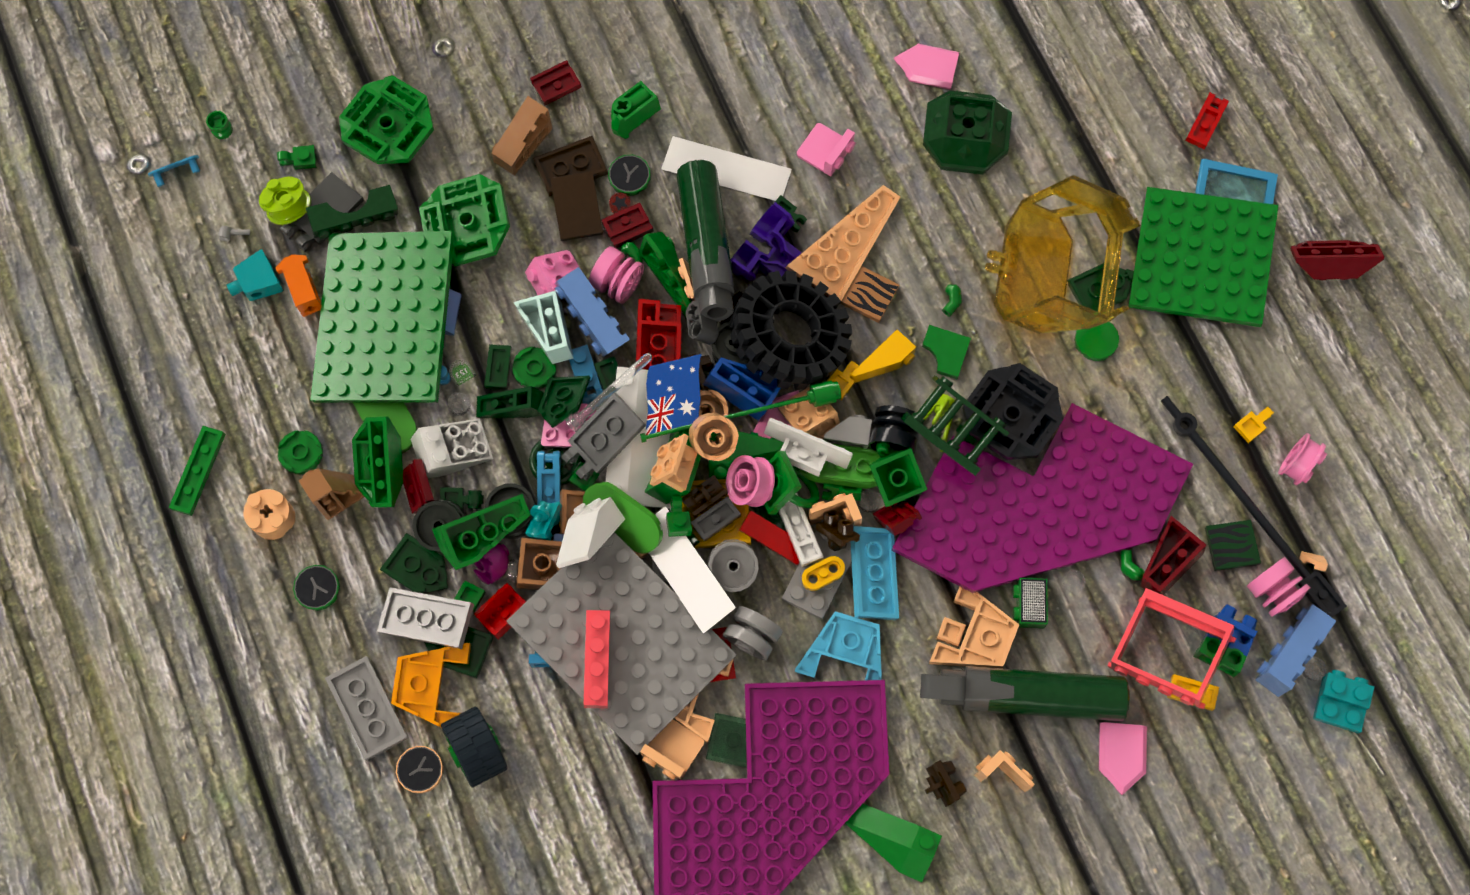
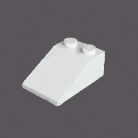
(588, 530)

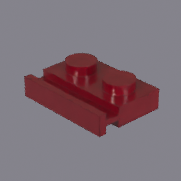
(555, 82)
(627, 225)
(416, 485)
(897, 517)

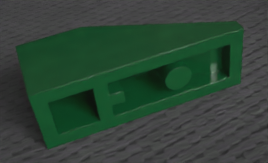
(510, 404)

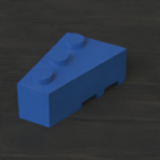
(741, 386)

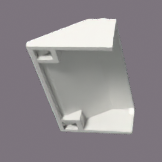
(633, 465)

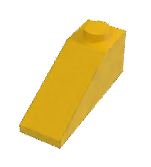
(886, 358)

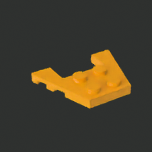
(419, 682)

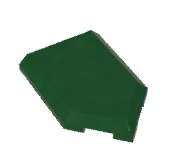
(1087, 286)
(562, 398)
(416, 567)
(480, 646)

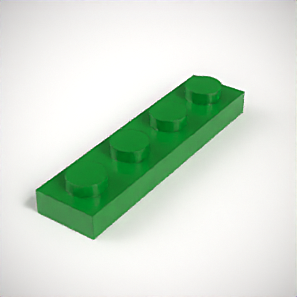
(197, 470)

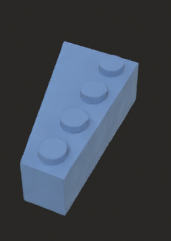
(590, 312)
(1297, 648)

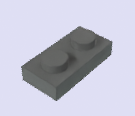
(715, 519)

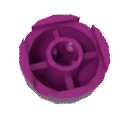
(493, 564)

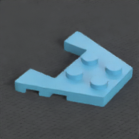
(848, 641)

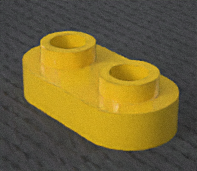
(821, 572)

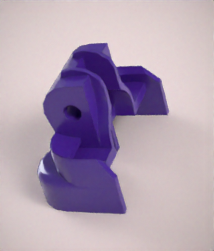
(768, 229)

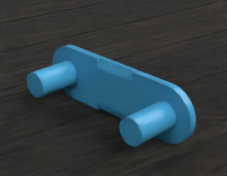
(157, 173)

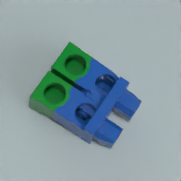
(1235, 653)

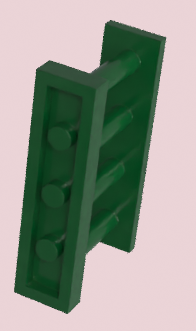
(935, 432)

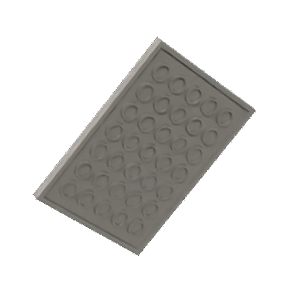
(654, 644)

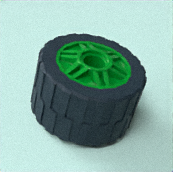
(474, 746)

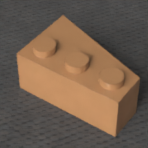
(522, 136)
(330, 491)

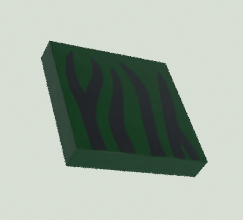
(1232, 545)

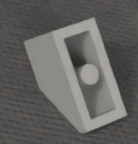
(851, 432)

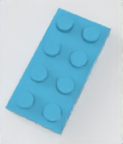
(874, 574)

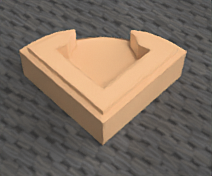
(1318, 560)

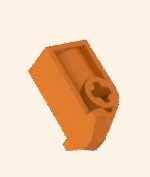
(300, 284)

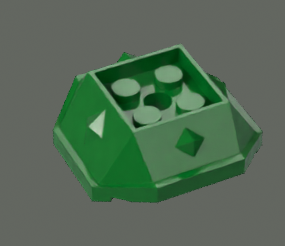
(382, 104)
(464, 200)

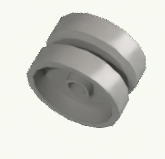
(733, 551)
(753, 633)

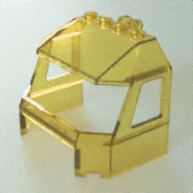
(1039, 255)

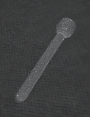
(576, 420)

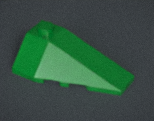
(662, 259)

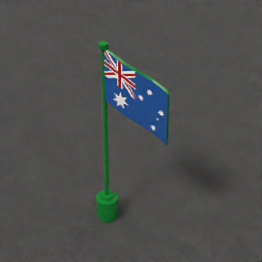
(676, 398)

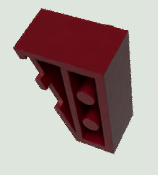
(1173, 557)

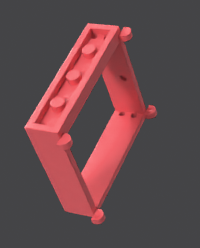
(1186, 615)

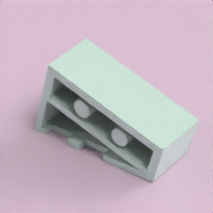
(547, 324)

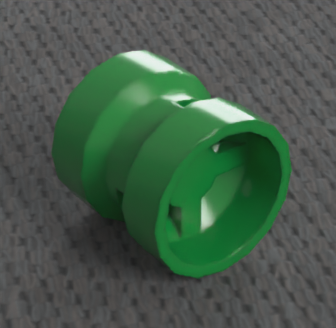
(219, 125)

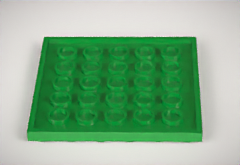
(1203, 256)

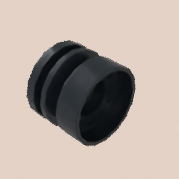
(892, 428)

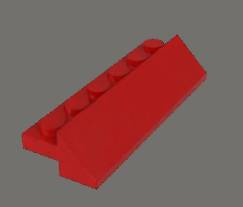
(658, 331)

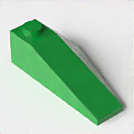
(747, 444)
(473, 535)
(898, 841)

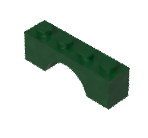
(326, 220)

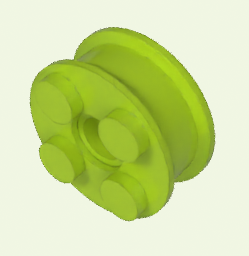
(284, 200)

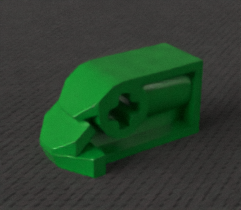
(633, 109)

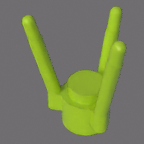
(940, 408)

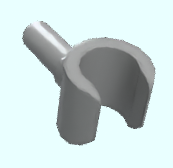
(225, 233)

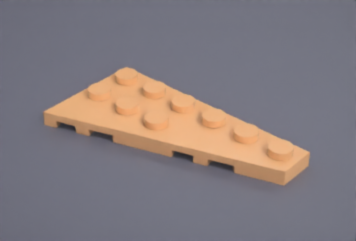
(842, 249)

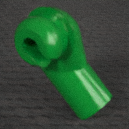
(632, 250)
(955, 298)
(884, 448)
(1129, 568)

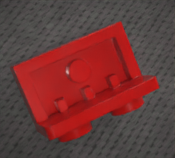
(498, 610)

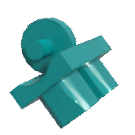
(543, 519)

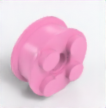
(1303, 459)
(750, 481)

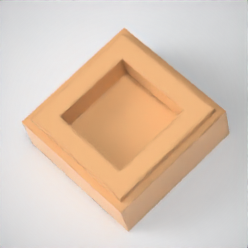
(951, 632)

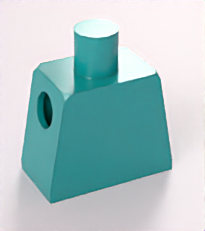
(255, 278)

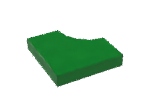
(947, 349)

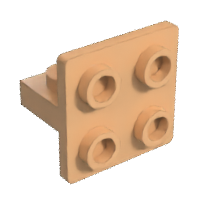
(674, 464)

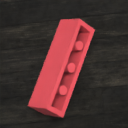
(596, 659)

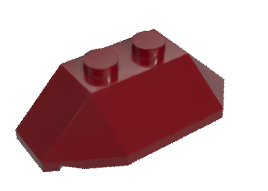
(1336, 258)

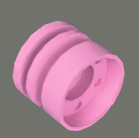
(616, 275)
(1278, 587)

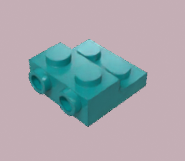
(1343, 701)

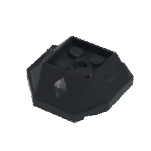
(1026, 395)

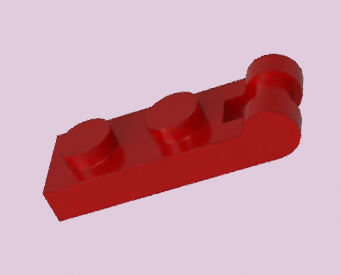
(1206, 121)

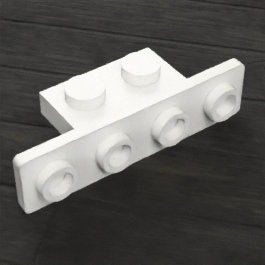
(807, 450)

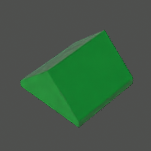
(897, 476)

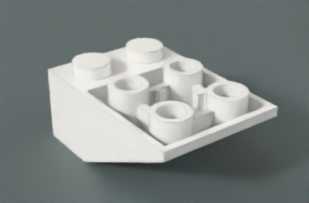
(451, 447)

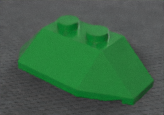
(378, 461)

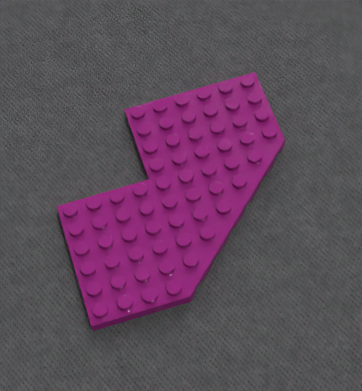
(1088, 499)
(809, 769)

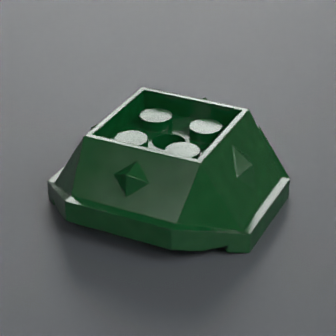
(964, 148)

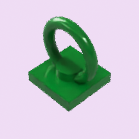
(788, 485)

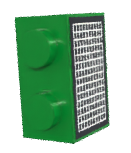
(1031, 603)

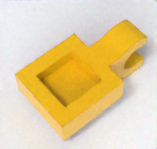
(843, 378)
(1252, 425)

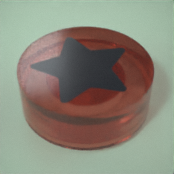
(619, 202)

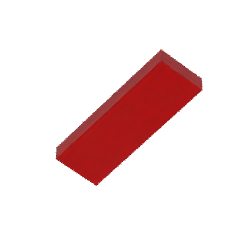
(769, 536)

